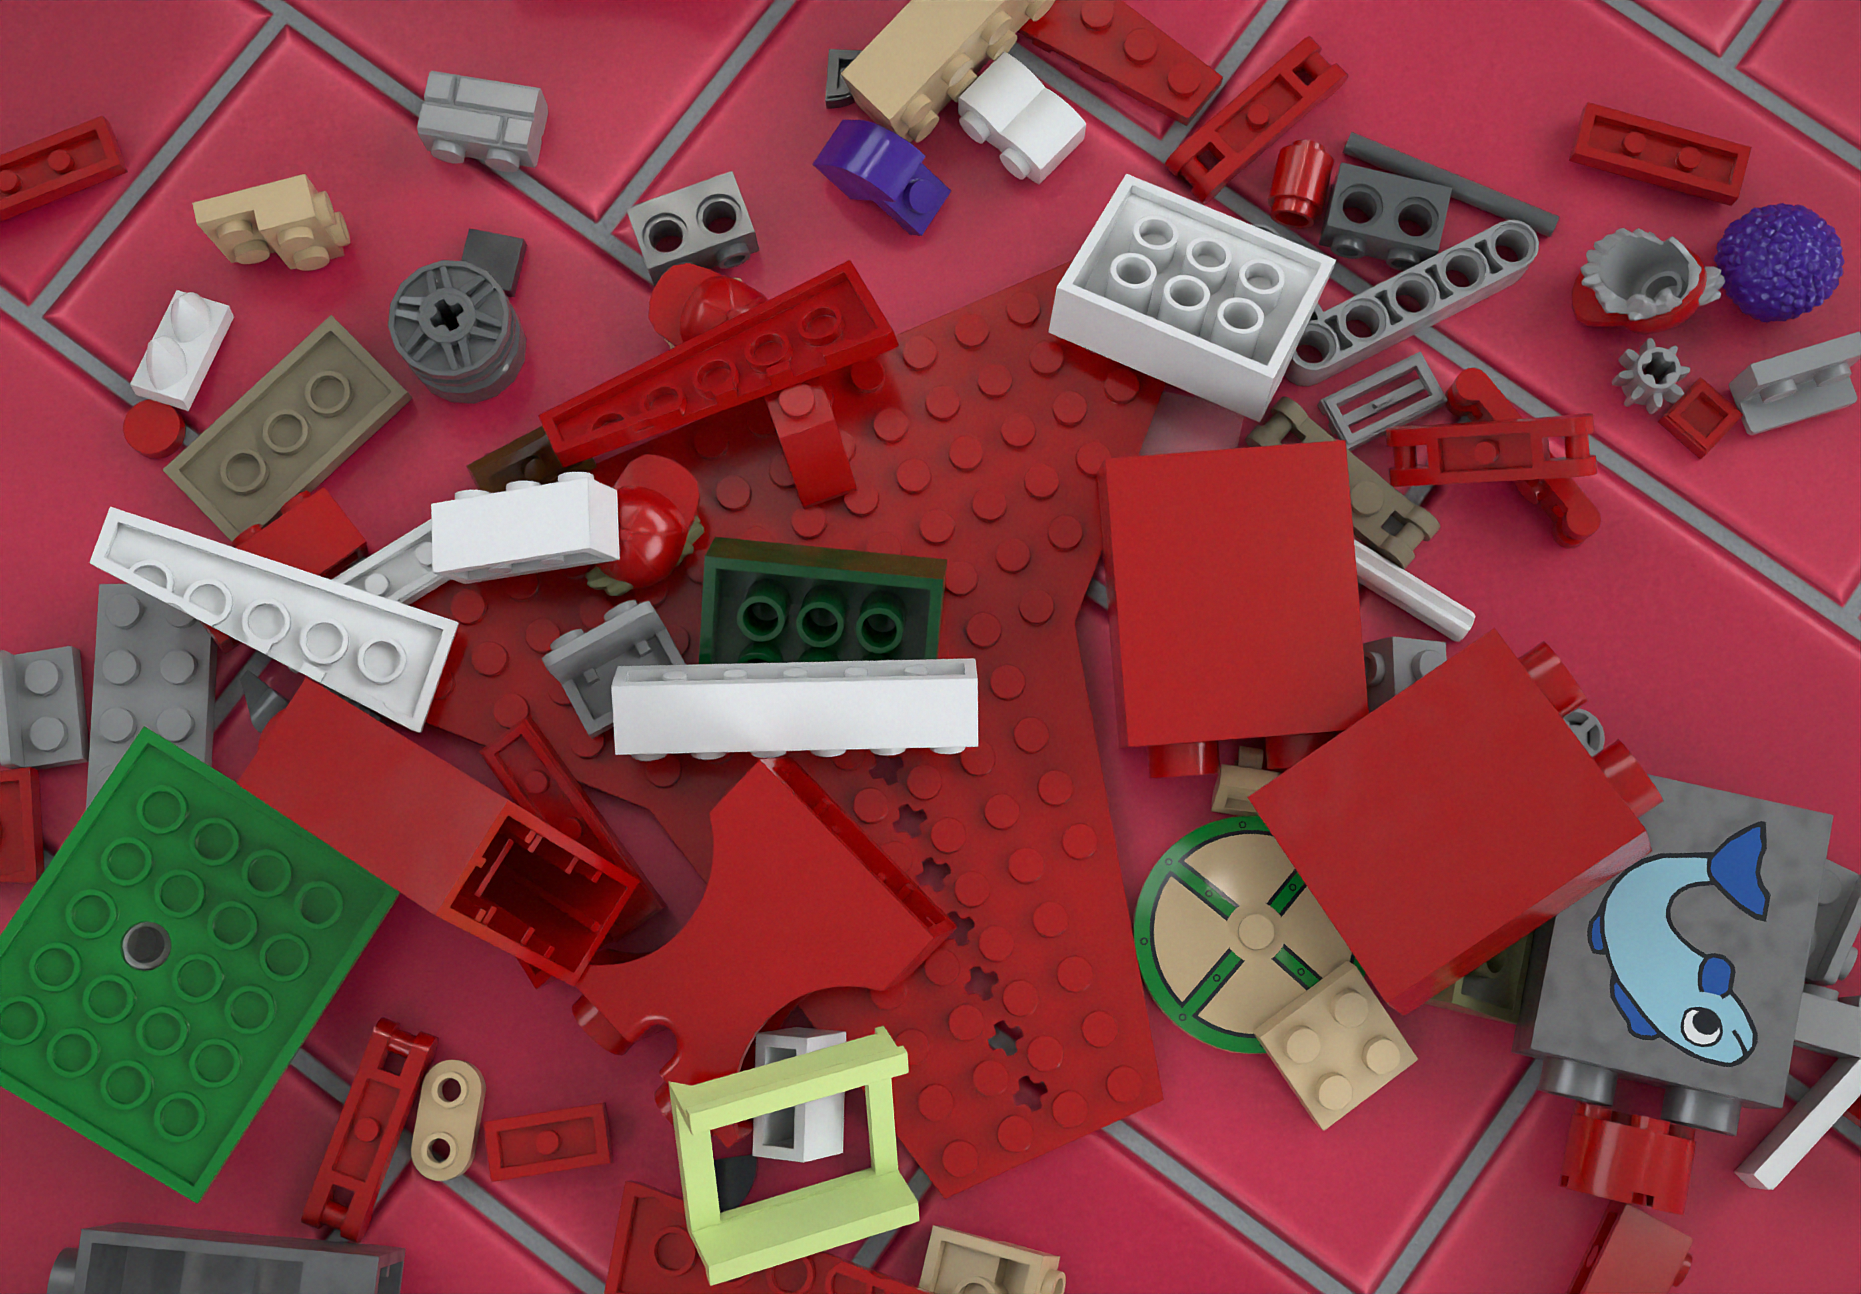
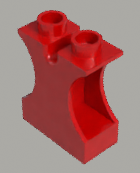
(787, 911)

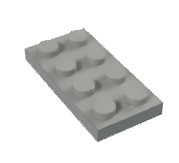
(150, 672)

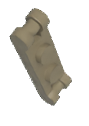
(1371, 496)

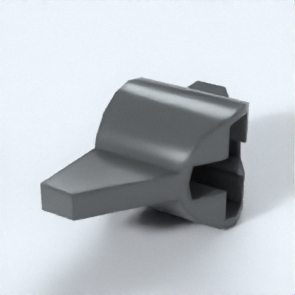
(261, 700)

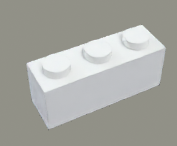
(525, 529)

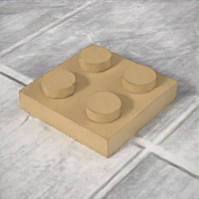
(1335, 1045)

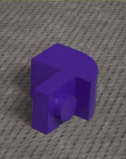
(883, 168)

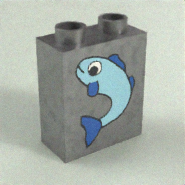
(1683, 961)

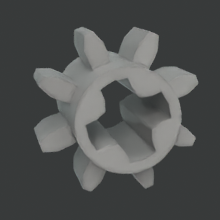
(1660, 364)

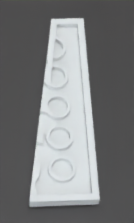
(322, 628)

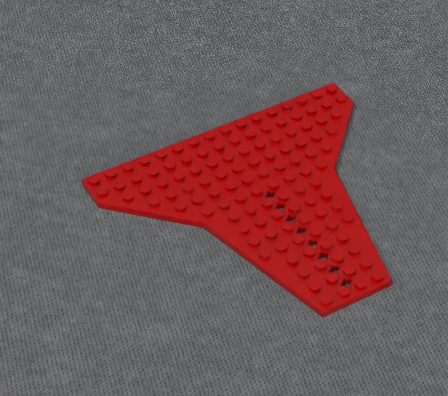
(966, 451)

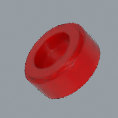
(154, 429)

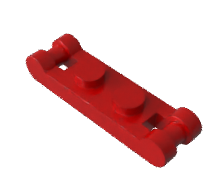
(1256, 119)
(1491, 451)
(1561, 498)
(368, 1130)

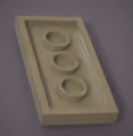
(288, 431)

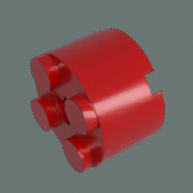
(1628, 1158)

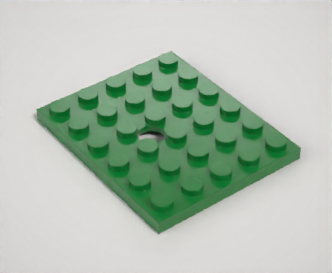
(260, 939)

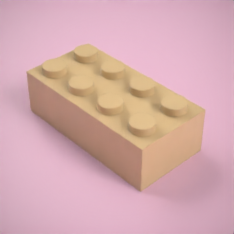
(932, 57)

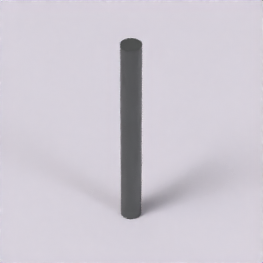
(1462, 188)

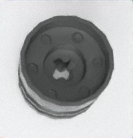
(478, 355)

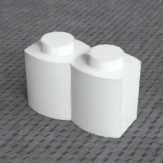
(1020, 119)

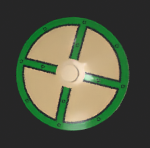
(1230, 933)

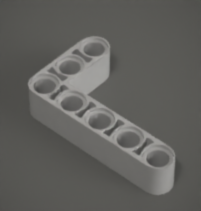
(1425, 283)

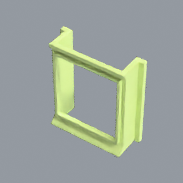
(812, 1216)

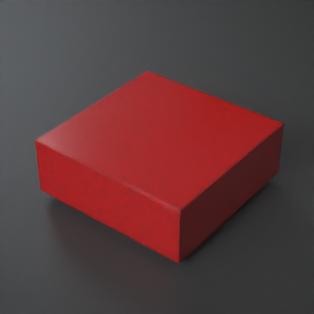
(1700, 418)

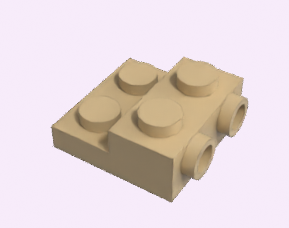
(276, 218)
(977, 1265)

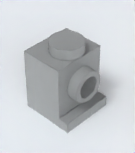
(1829, 1023)

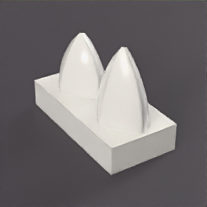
(182, 350)

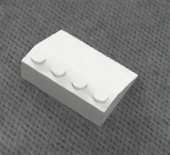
(1190, 296)

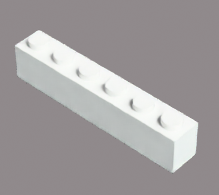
(795, 708)

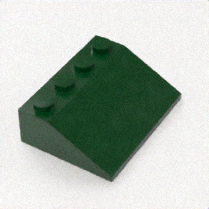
(817, 604)

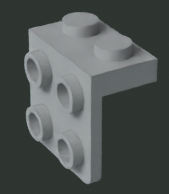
(589, 660)

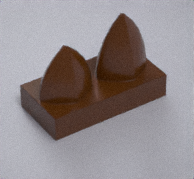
(522, 460)

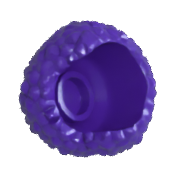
(1779, 261)

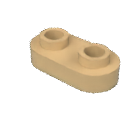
(453, 1121)

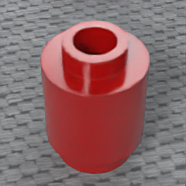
(1300, 184)

